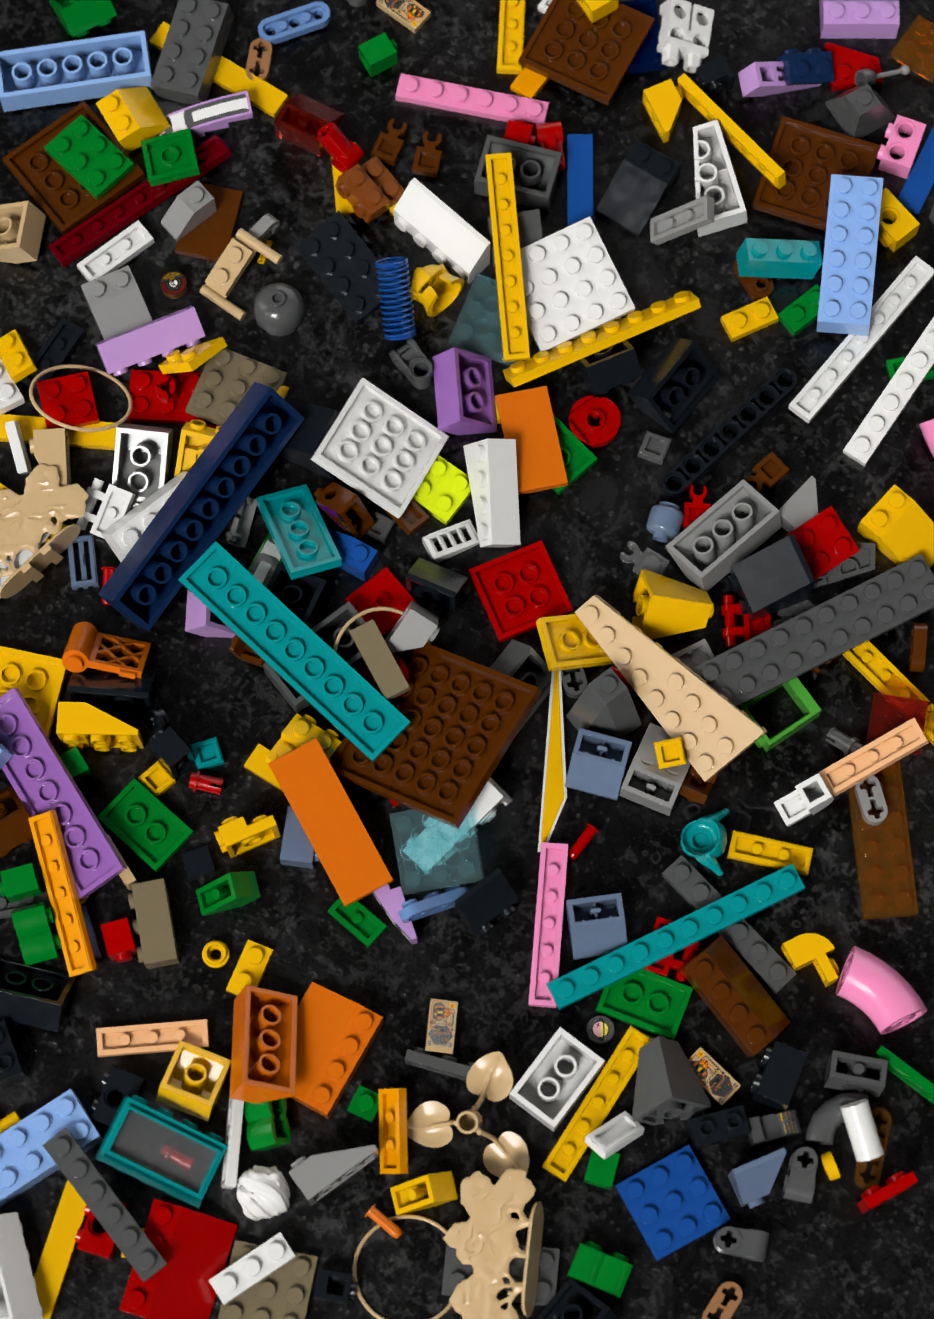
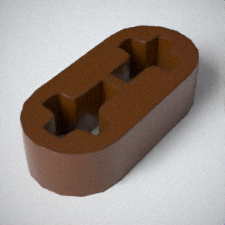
(918, 647)

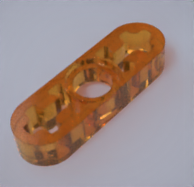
(875, 1170)

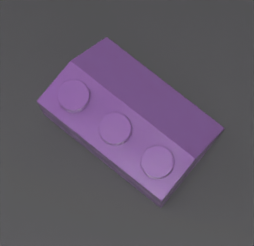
(464, 392)

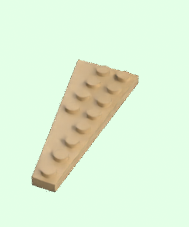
(680, 700)

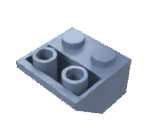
(598, 764)
(596, 925)

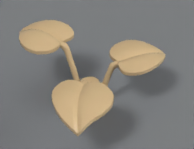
(490, 1079)

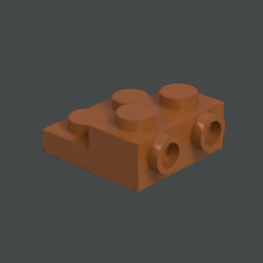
(369, 189)

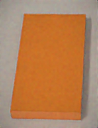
(530, 420)

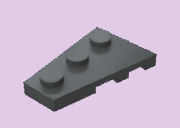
(856, 565)

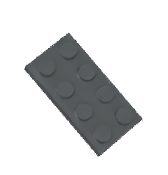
(547, 1278)

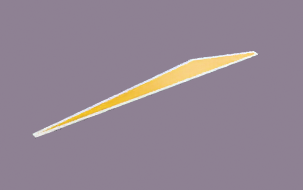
(554, 790)

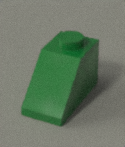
(228, 892)

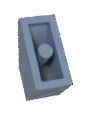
(296, 847)

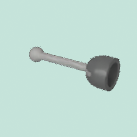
(868, 76)

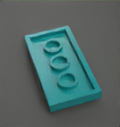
(299, 531)

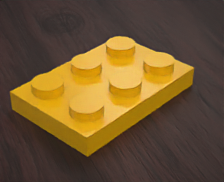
(569, 644)

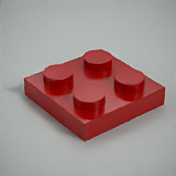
(68, 400)
(824, 542)
(878, 1195)

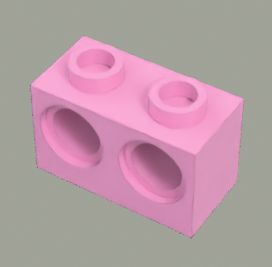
(900, 146)

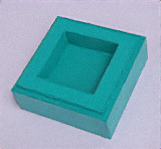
(207, 754)

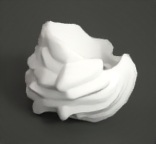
(263, 1192)

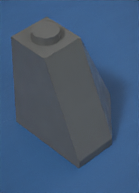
(860, 111)
(605, 708)
(666, 1084)

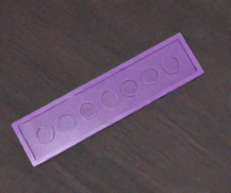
(47, 785)

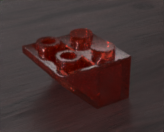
(302, 119)

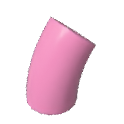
(879, 991)

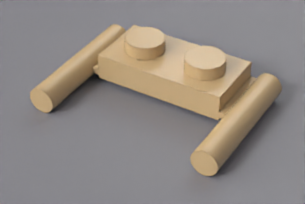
(231, 267)

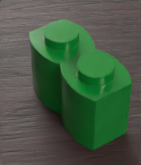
(35, 933)
(267, 1124)
(599, 1269)

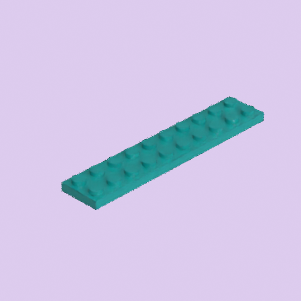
(294, 651)

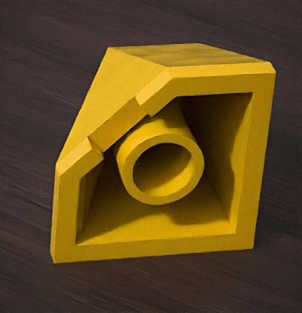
(669, 606)

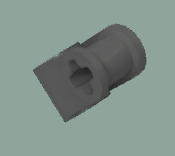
(410, 361)
(800, 1181)
(747, 1244)

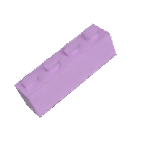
(150, 340)

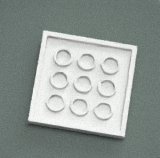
(570, 285)
(380, 448)

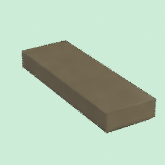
(379, 660)

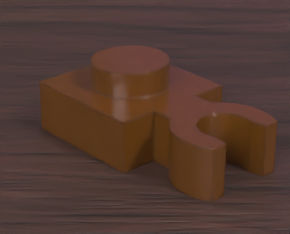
(389, 146)
(428, 158)
(768, 472)

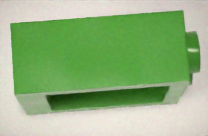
(803, 701)

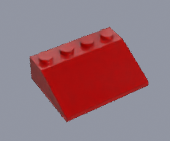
(195, 1252)

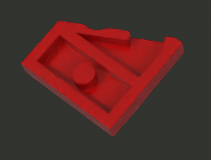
(847, 63)

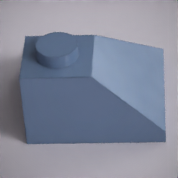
(756, 1178)

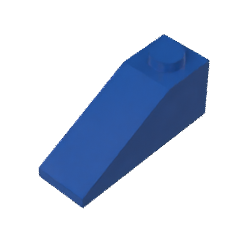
(356, 556)

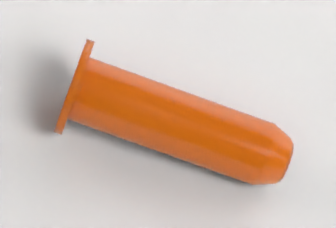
(384, 1222)

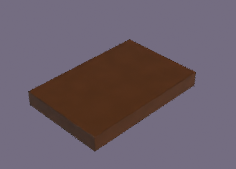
(215, 233)

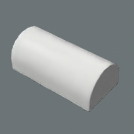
(862, 1130)

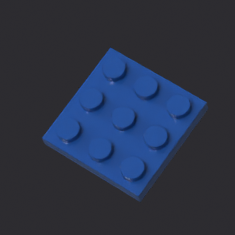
(672, 1202)

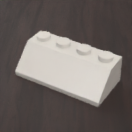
(442, 232)
(17, 1282)

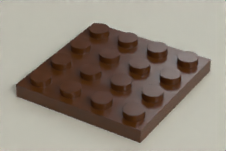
(584, 53)
(809, 158)
(55, 189)

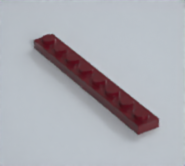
(132, 206)

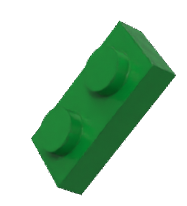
(801, 311)
(358, 921)

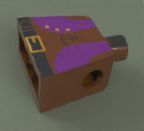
(336, 501)

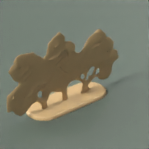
(491, 1243)

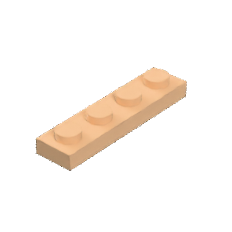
(874, 757)
(151, 1037)

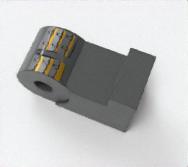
(773, 1127)

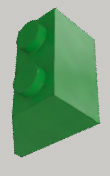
(82, 15)

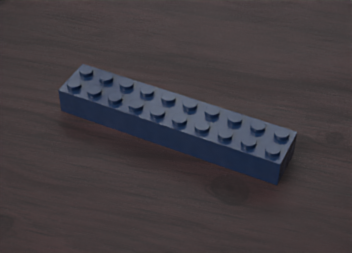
(201, 505)

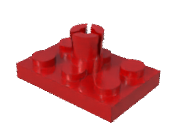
(161, 396)

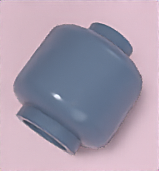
(665, 521)

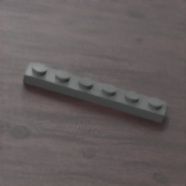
(740, 936)
(105, 1205)

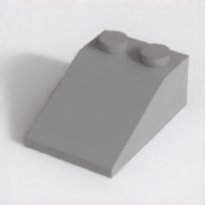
(116, 302)
(141, 459)
(327, 1171)

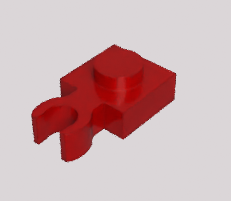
(696, 508)

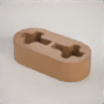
(253, 60)
(717, 1299)

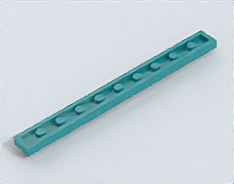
(675, 936)

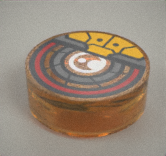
(173, 285)

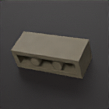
(153, 924)

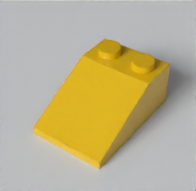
(899, 528)

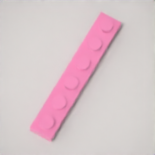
(470, 100)
(548, 922)

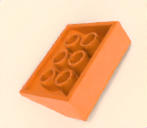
(330, 1046)

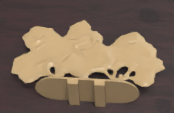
(28, 517)

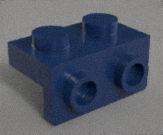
(807, 67)

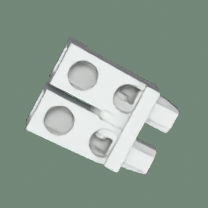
(684, 33)

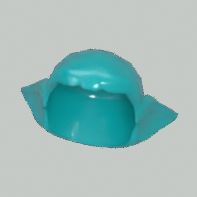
(706, 840)

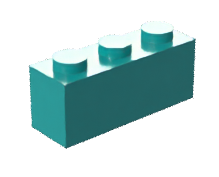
(779, 258)

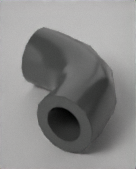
(829, 1117)

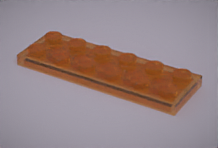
(884, 852)

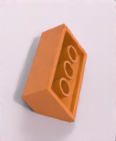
(263, 1045)

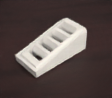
(438, 536)

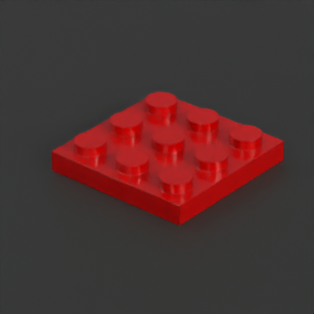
(520, 590)

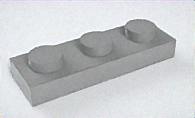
(682, 220)

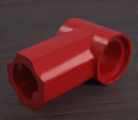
(551, 137)
(344, 152)

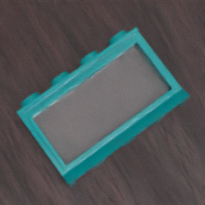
(161, 1150)

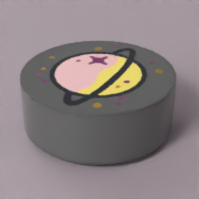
(600, 1030)

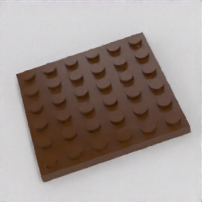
(456, 737)

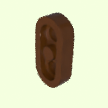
(751, 288)

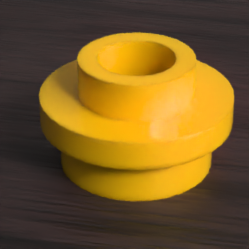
(212, 946)

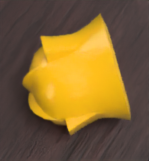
(435, 288)

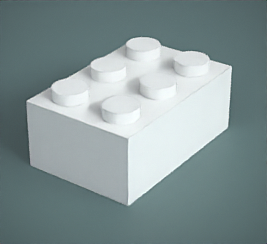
(556, 1079)

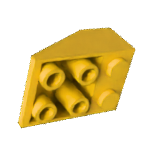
(87, 726)

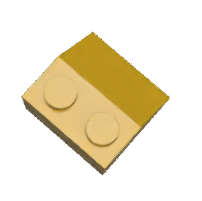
(133, 116)
(193, 1080)

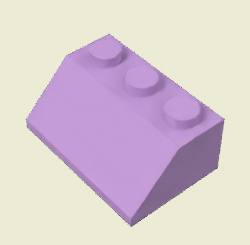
(859, 19)

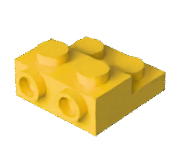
(192, 443)
(301, 731)
(239, 838)

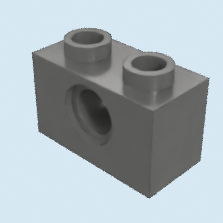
(855, 1073)

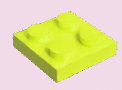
(443, 490)

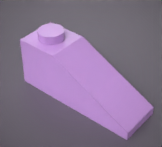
(766, 79)

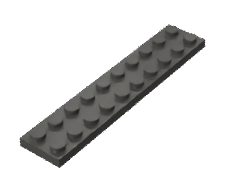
(821, 633)

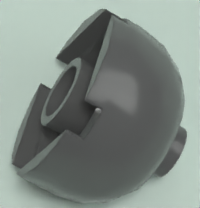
(279, 309)

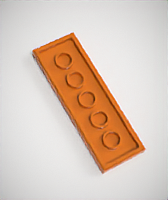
(330, 822)

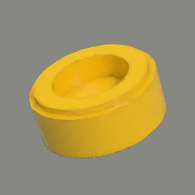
(830, 1166)

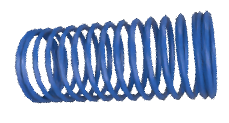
(395, 264)

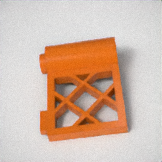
(86, 647)

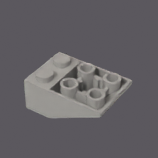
(648, 784)

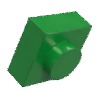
(364, 1104)

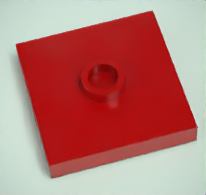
(381, 591)

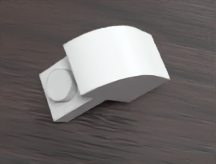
(807, 799)

